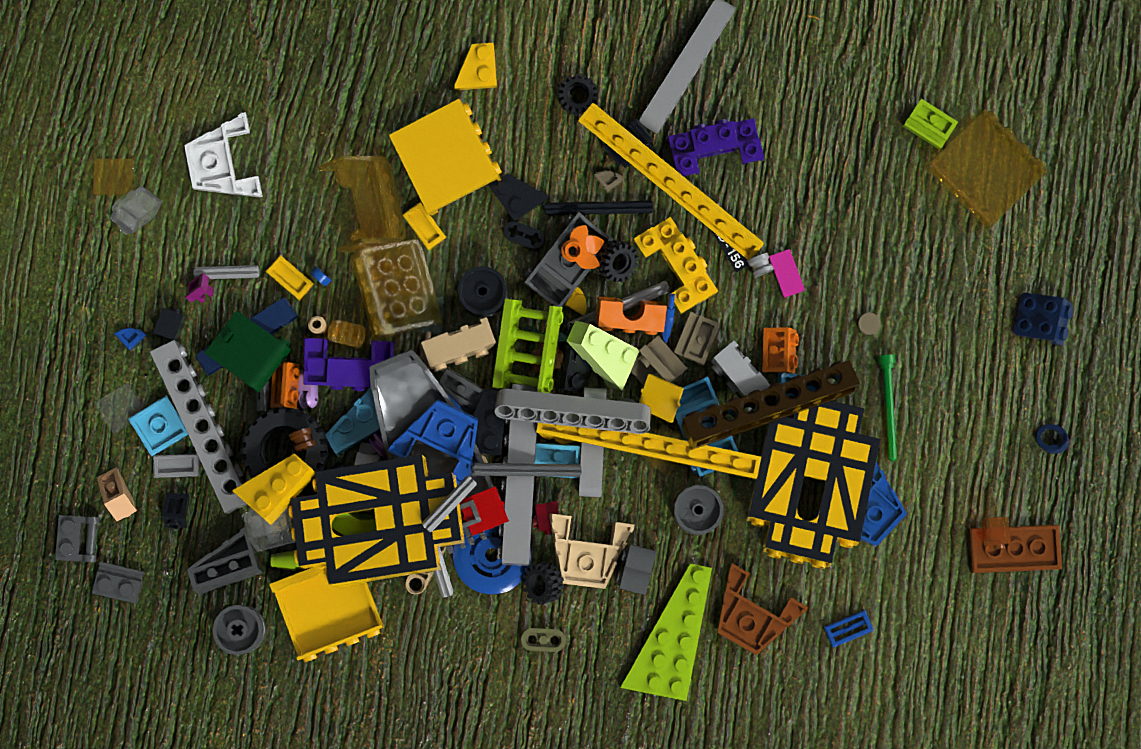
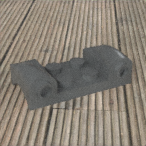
(554, 276)

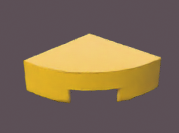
(577, 302)

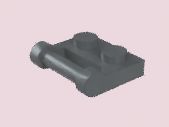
(70, 535)

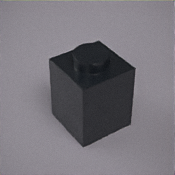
(170, 323)

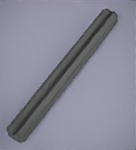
(525, 469)

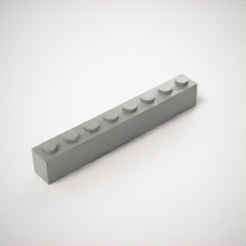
(519, 491)

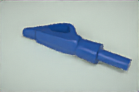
(669, 320)

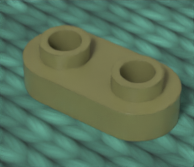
(543, 640)

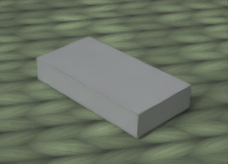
(176, 465)

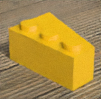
(273, 489)

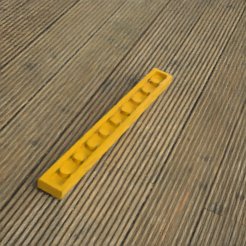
(670, 181)
(660, 448)

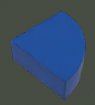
(130, 337)

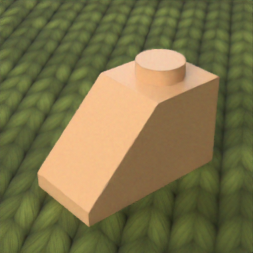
(116, 494)

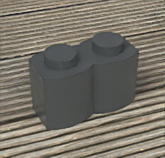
(636, 570)

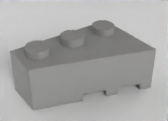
(738, 371)

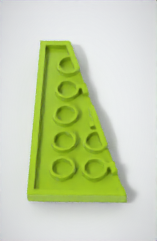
(670, 651)

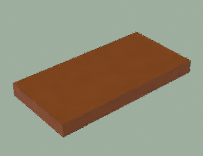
(1029, 550)

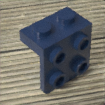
(1043, 318)

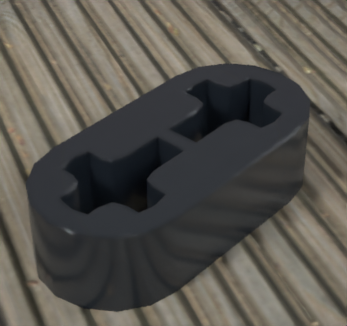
(521, 240)

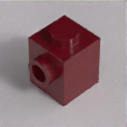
(541, 518)

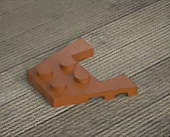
(749, 623)

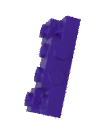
(715, 140)
(341, 371)

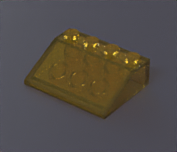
(396, 288)

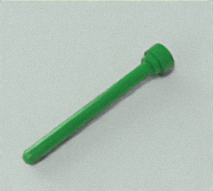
(886, 363)

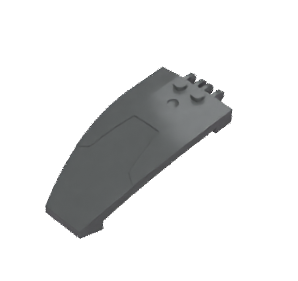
(401, 393)

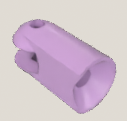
(307, 394)

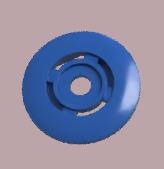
(503, 576)

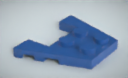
(445, 430)
(882, 512)

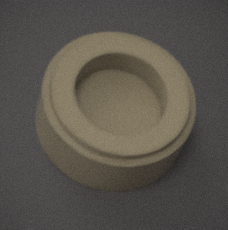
(869, 324)

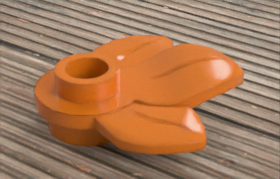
(585, 248)

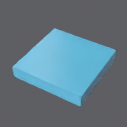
(158, 425)

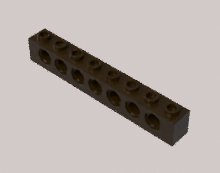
(743, 421)

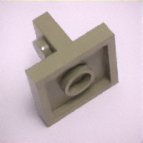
(657, 360)

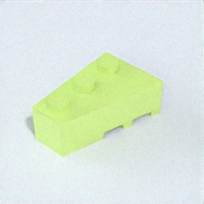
(604, 353)

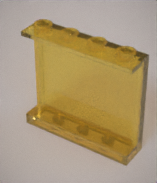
(987, 168)

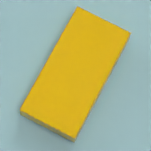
(424, 226)
(289, 277)

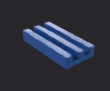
(831, 635)

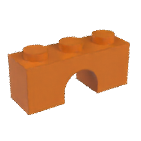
(649, 318)

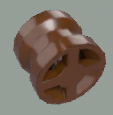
(302, 439)

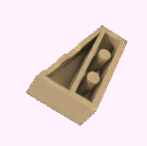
(457, 345)

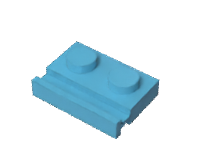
(557, 454)

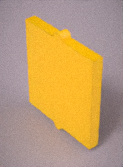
(661, 397)

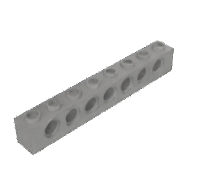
(163, 358)

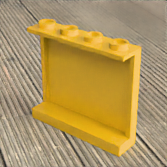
(445, 155)
(323, 614)

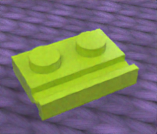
(930, 124)

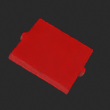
(489, 508)

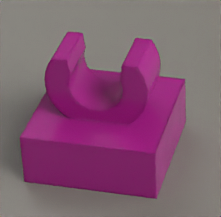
(197, 288)

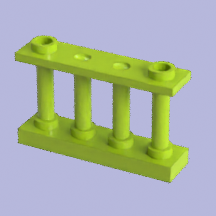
(507, 342)

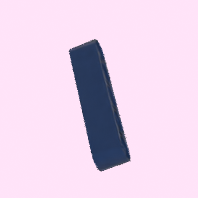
(270, 319)

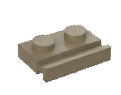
(697, 338)

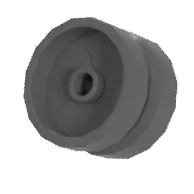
(710, 515)
(226, 627)

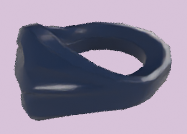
(1053, 449)

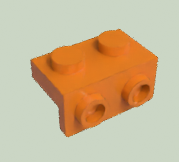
(285, 386)

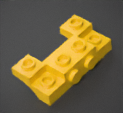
(682, 260)

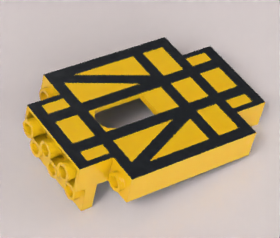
(822, 446)
(401, 501)

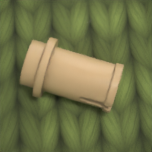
(312, 323)

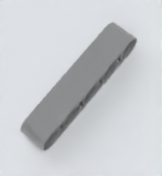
(592, 457)

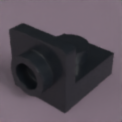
(175, 510)

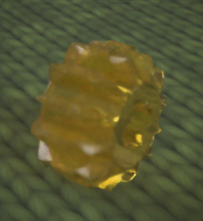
(346, 333)

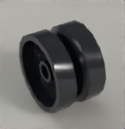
(482, 305)

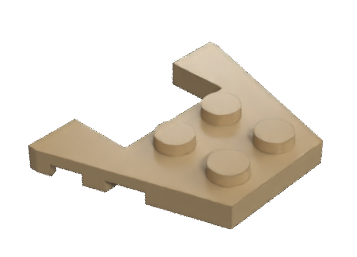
(587, 562)

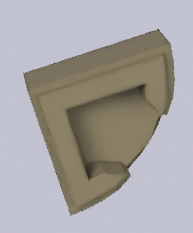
(608, 179)

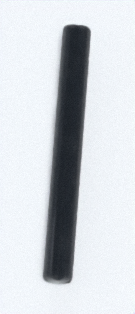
(602, 207)

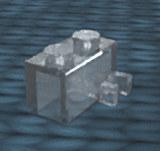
(135, 210)

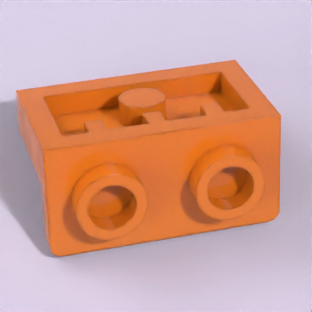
(780, 350)

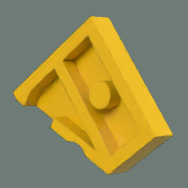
(478, 68)

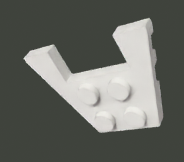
(212, 163)

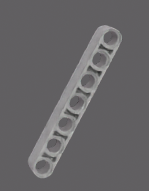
(687, 65)
(573, 411)

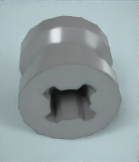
(760, 265)

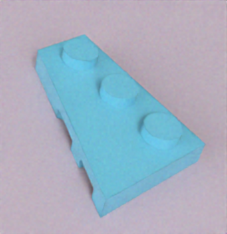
(355, 426)

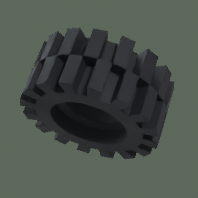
(574, 82)
(626, 266)
(552, 583)

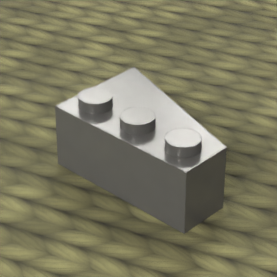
(225, 565)

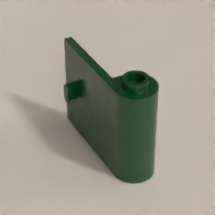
(250, 353)

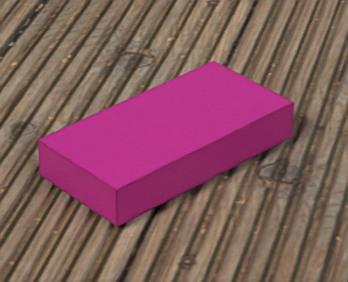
(786, 273)

